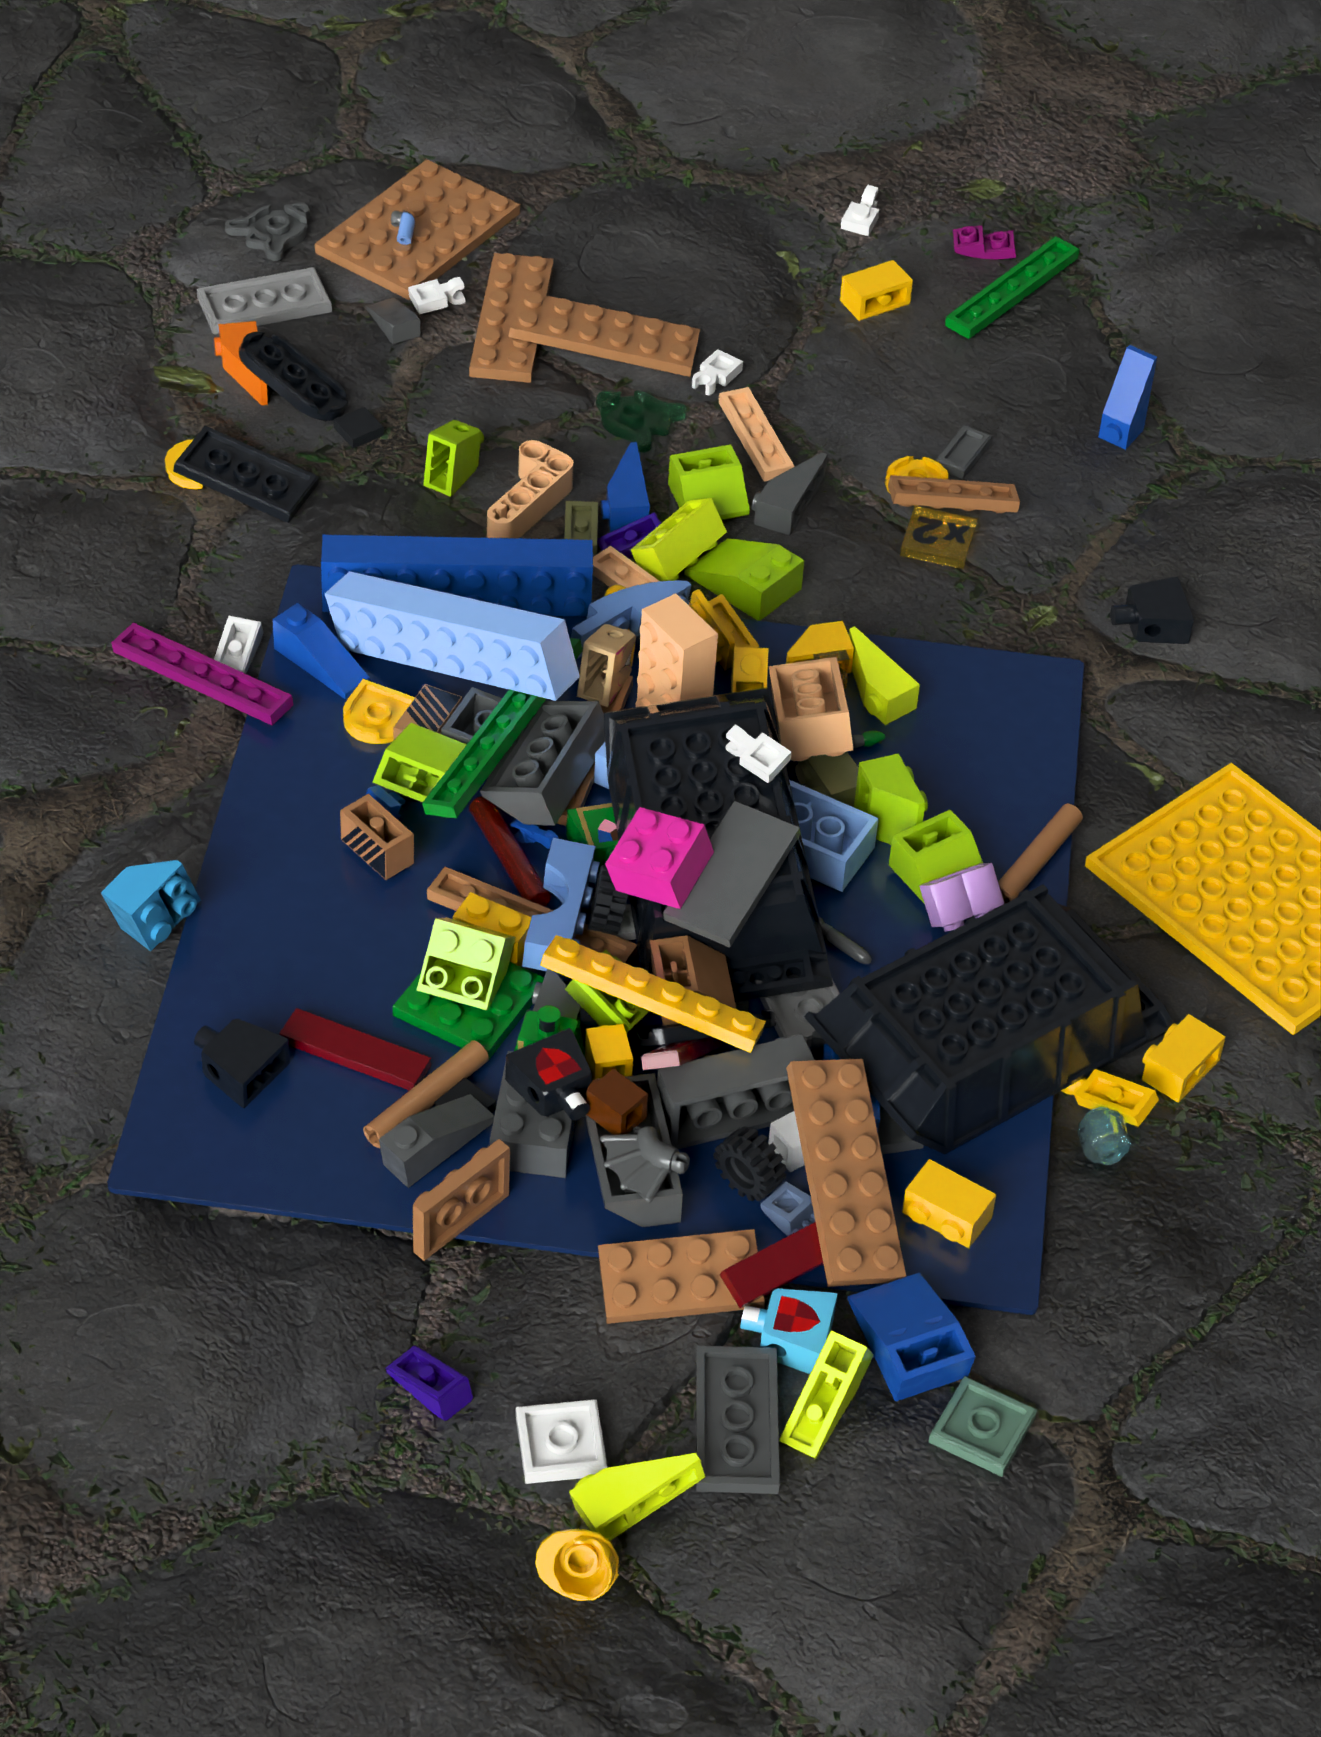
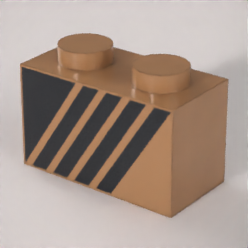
(429, 710)
(377, 836)

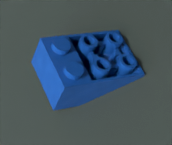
(912, 1336)

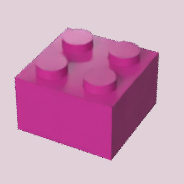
(659, 857)

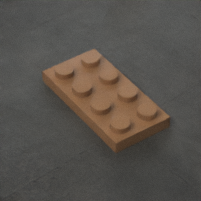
(672, 1275)

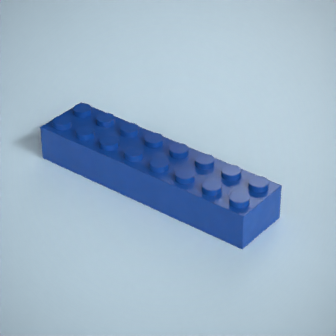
(518, 573)

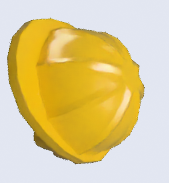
(577, 1563)

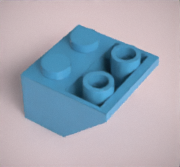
(151, 900)

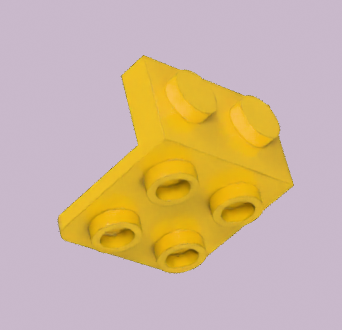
(726, 623)

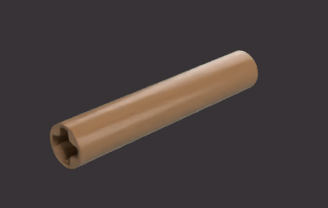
(1039, 852)
(429, 1090)

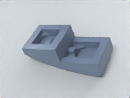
(789, 1208)

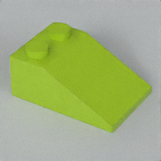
(750, 575)

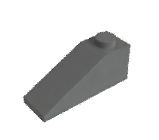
(789, 495)
(431, 1137)

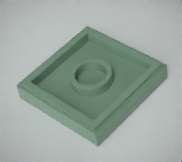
(983, 1426)

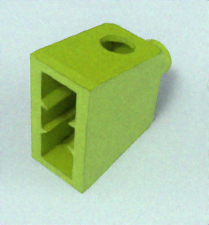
(451, 456)

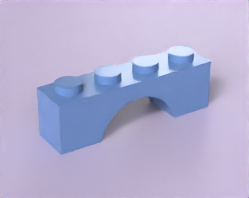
(567, 876)

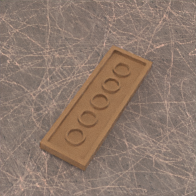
(604, 333)
(494, 352)
(845, 1172)

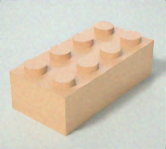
(674, 654)
(811, 708)

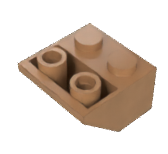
(693, 967)

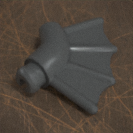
(642, 1161)

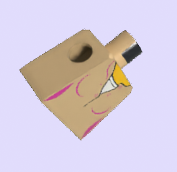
(609, 652)

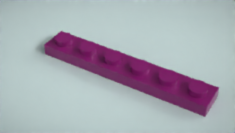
(202, 674)

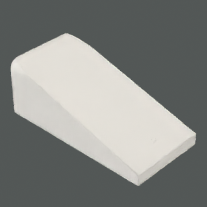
(239, 643)

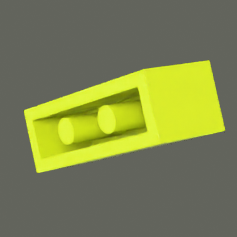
(680, 540)

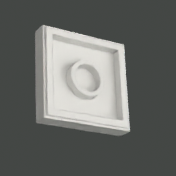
(560, 1441)

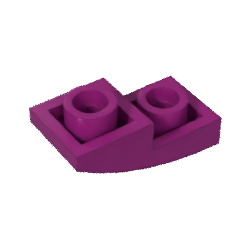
(974, 243)

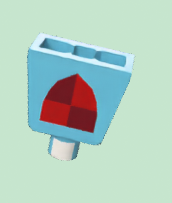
(794, 1324)

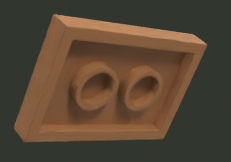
(460, 1199)

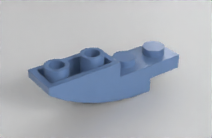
(625, 607)

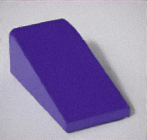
(629, 535)
(431, 1382)

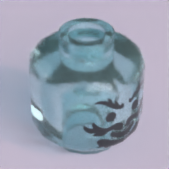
(1104, 1134)

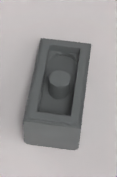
(395, 320)

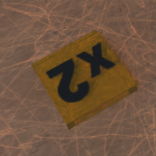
(938, 537)

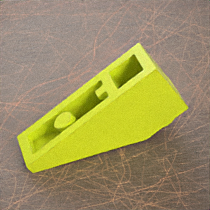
(882, 683)
(826, 1394)
(630, 1492)

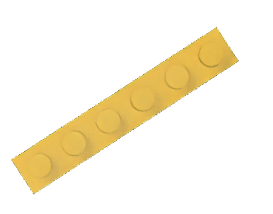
(653, 993)

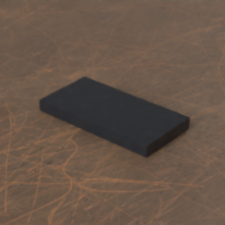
(246, 474)

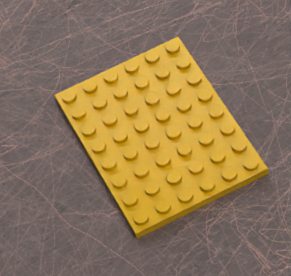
(1233, 885)

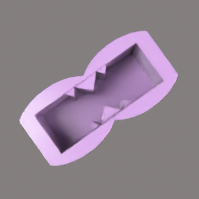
(961, 896)

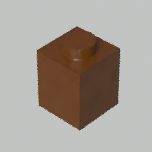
(616, 1103)

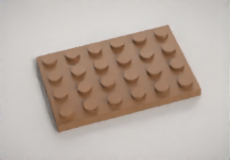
(450, 223)

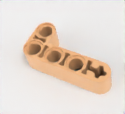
(544, 482)

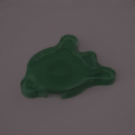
(638, 416)

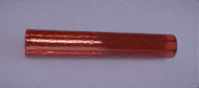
(509, 851)

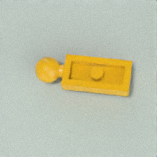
(1116, 1094)

